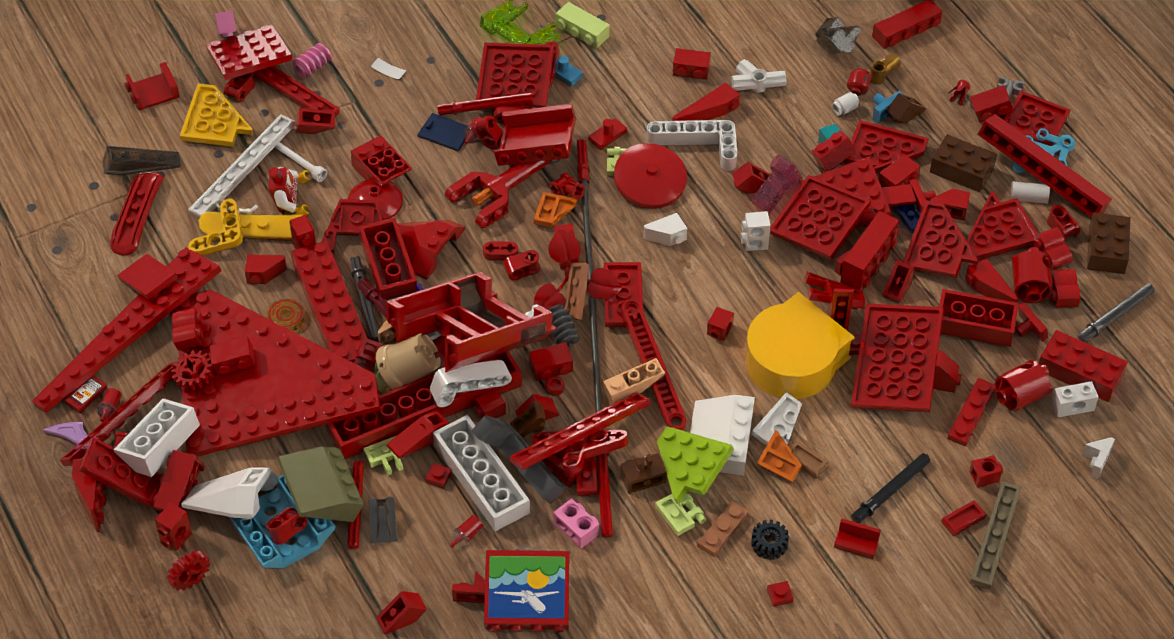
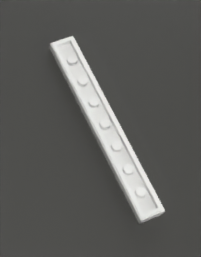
(242, 166)

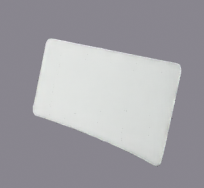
(387, 69)

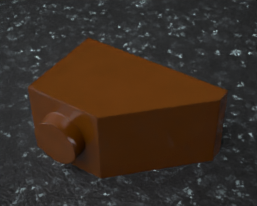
(905, 108)

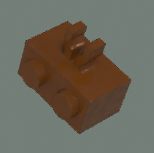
(643, 473)

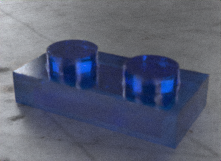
(909, 215)

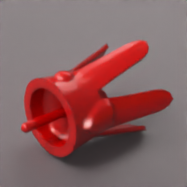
(961, 88)

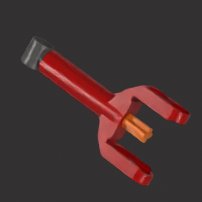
(493, 188)

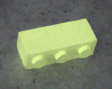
(582, 25)

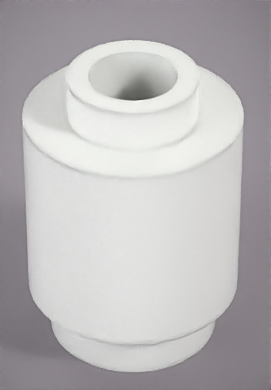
(845, 104)

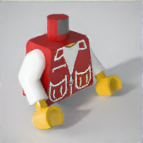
(284, 189)

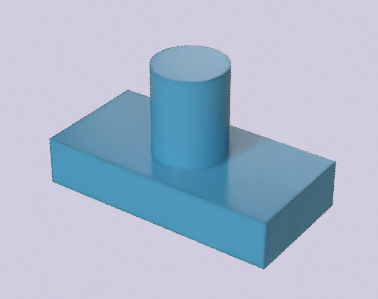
(567, 72)
(882, 104)

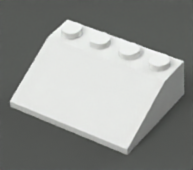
(727, 421)

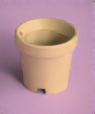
(407, 360)

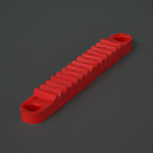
(646, 351)

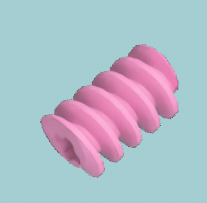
(311, 59)

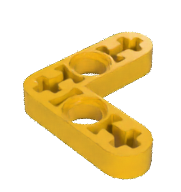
(227, 233)

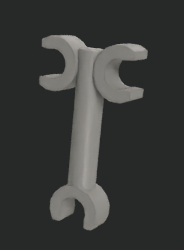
(1011, 86)

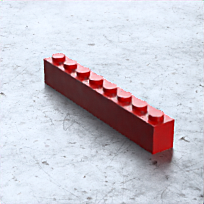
(1044, 166)

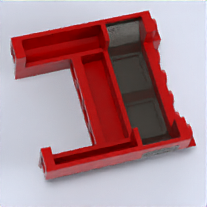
(469, 318)

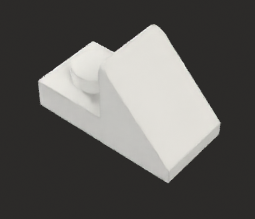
(1099, 453)

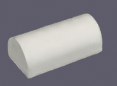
(1030, 192)

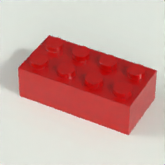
(870, 251)
(387, 259)
(978, 317)
(1080, 362)

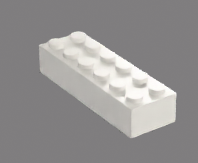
(481, 473)

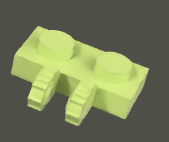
(381, 454)

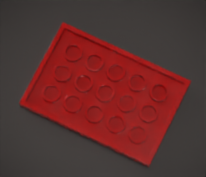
(897, 358)

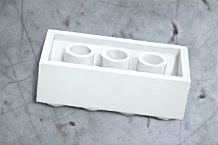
(157, 436)

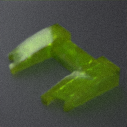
(500, 21)

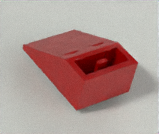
(378, 161)
(90, 494)

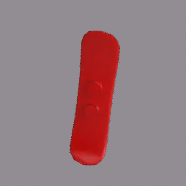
(134, 213)

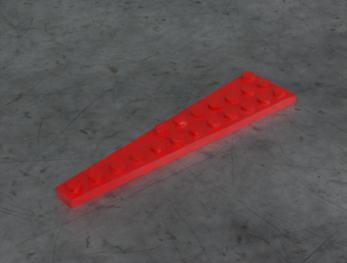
(128, 326)

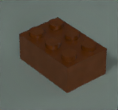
(963, 163)
(1108, 243)

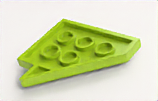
(691, 461)

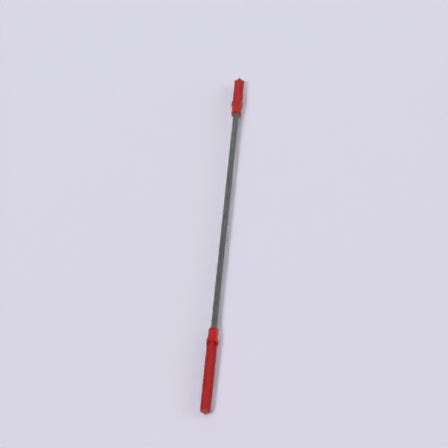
(602, 460)

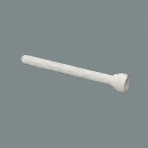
(317, 172)

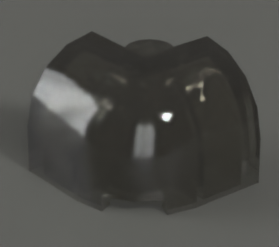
(836, 37)

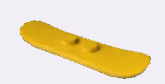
(252, 225)

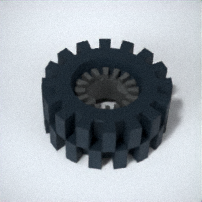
(765, 531)

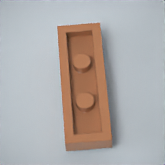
(576, 289)
(723, 529)

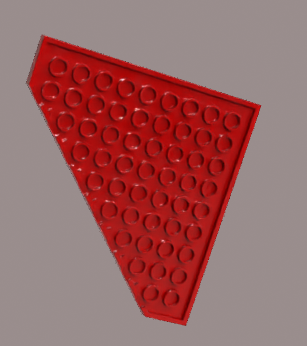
(285, 391)

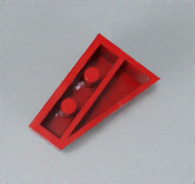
(177, 480)

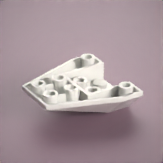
(232, 494)

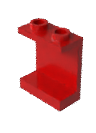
(153, 89)

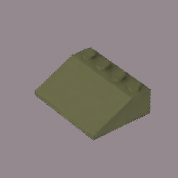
(321, 484)

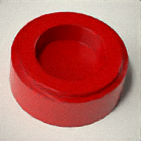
(554, 386)

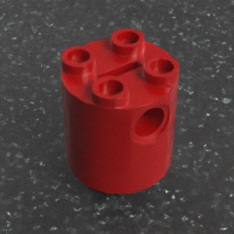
(1032, 276)
(1023, 385)

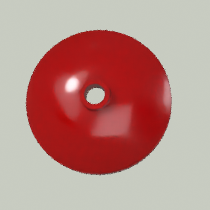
(388, 196)

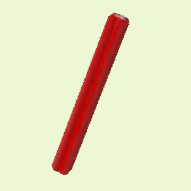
(354, 527)

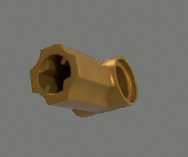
(882, 68)

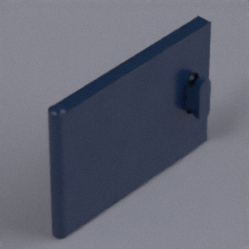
(443, 132)

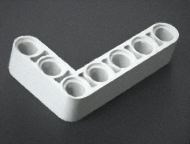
(697, 133)

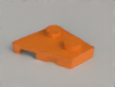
(553, 209)
(780, 459)

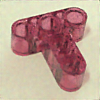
(783, 177)

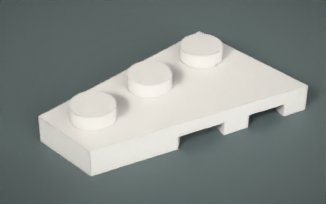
(779, 418)

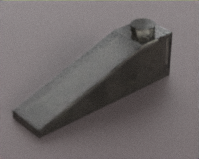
(135, 160)

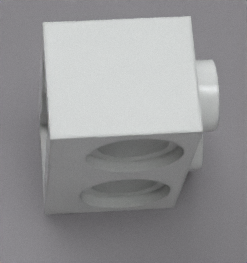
(756, 231)

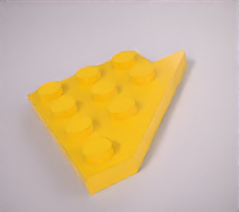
(212, 119)

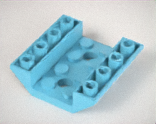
(259, 539)

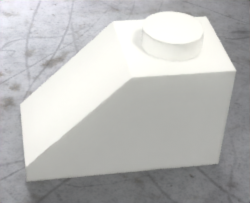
(666, 231)

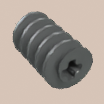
(565, 328)

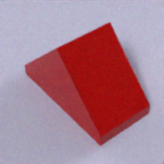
(899, 281)
(547, 403)

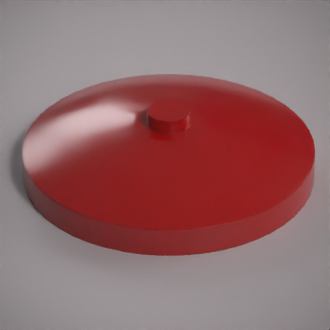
(650, 176)

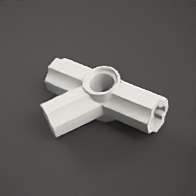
(755, 78)

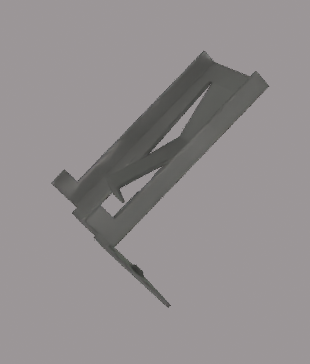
(383, 535)

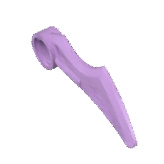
(71, 431)

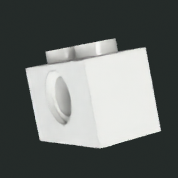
(1074, 399)

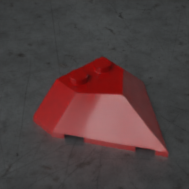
(426, 240)

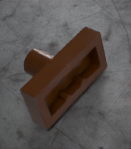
(530, 420)

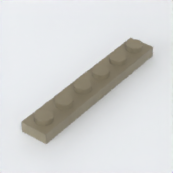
(995, 535)

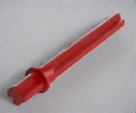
(489, 103)

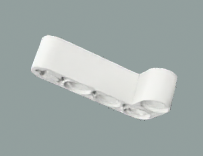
(468, 378)

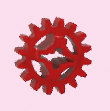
(184, 374)
(188, 570)

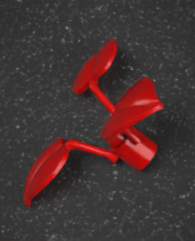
(566, 247)

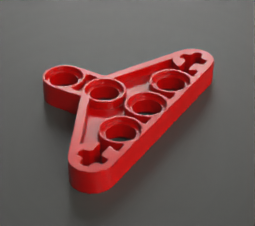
(588, 447)

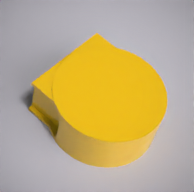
(795, 348)

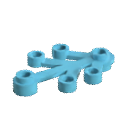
(1059, 146)

